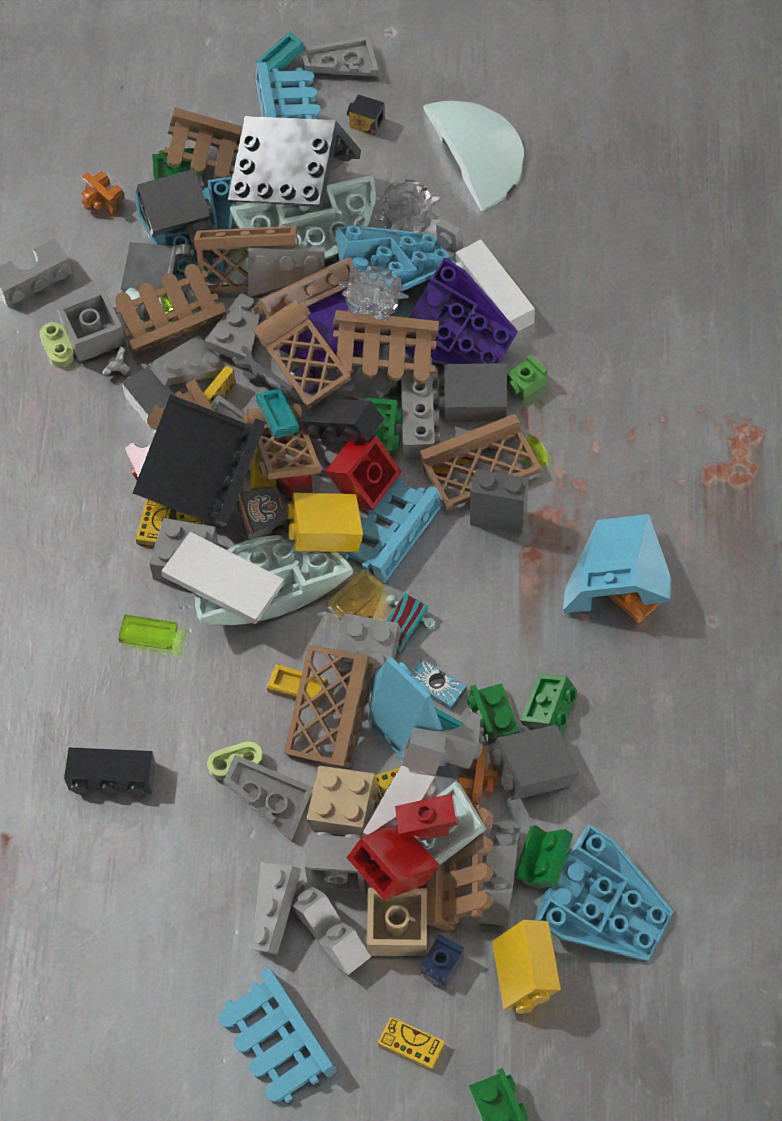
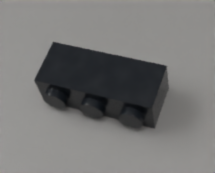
(342, 420)
(109, 771)

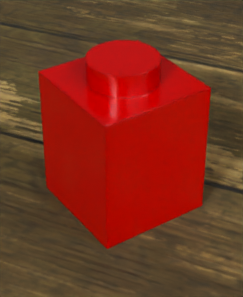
(294, 484)

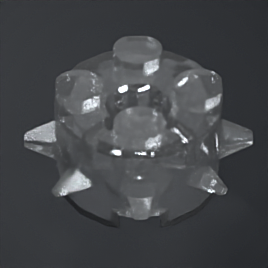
(407, 206)
(373, 292)

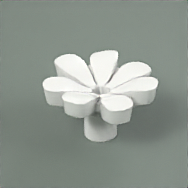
(117, 363)

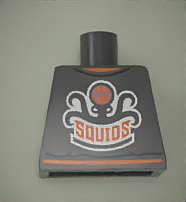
(263, 513)

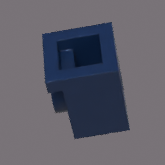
(442, 972)

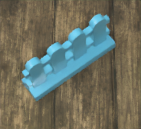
(301, 94)
(403, 533)
(289, 1046)

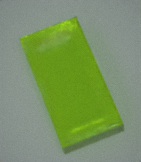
(148, 632)

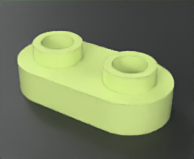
(55, 343)
(226, 755)

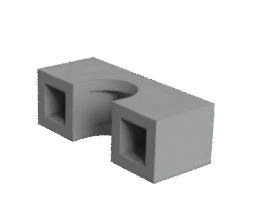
(50, 267)

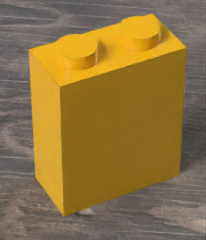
(324, 522)
(526, 966)

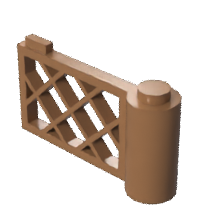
(287, 325)
(291, 468)

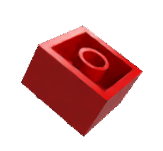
(364, 471)

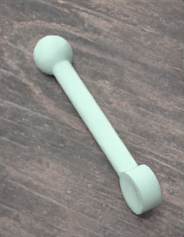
(429, 622)

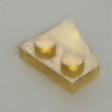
(358, 597)

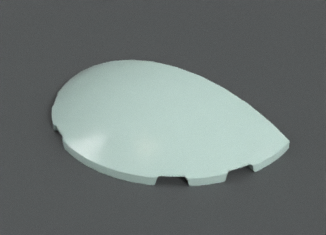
(483, 147)
(344, 205)
(305, 577)

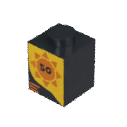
(366, 114)

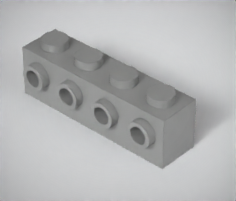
(418, 413)

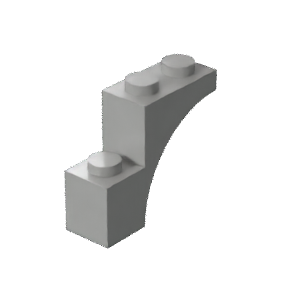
(457, 746)
(503, 862)
(325, 924)

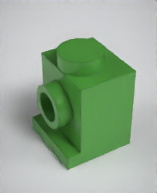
(527, 378)

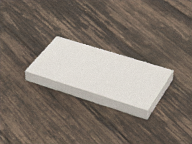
(222, 577)

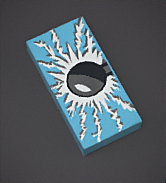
(442, 686)

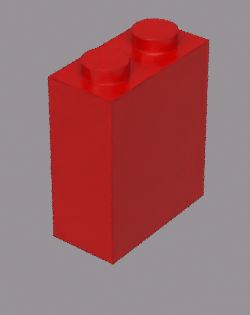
(392, 862)

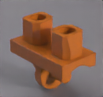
(98, 196)
(633, 605)
(474, 785)

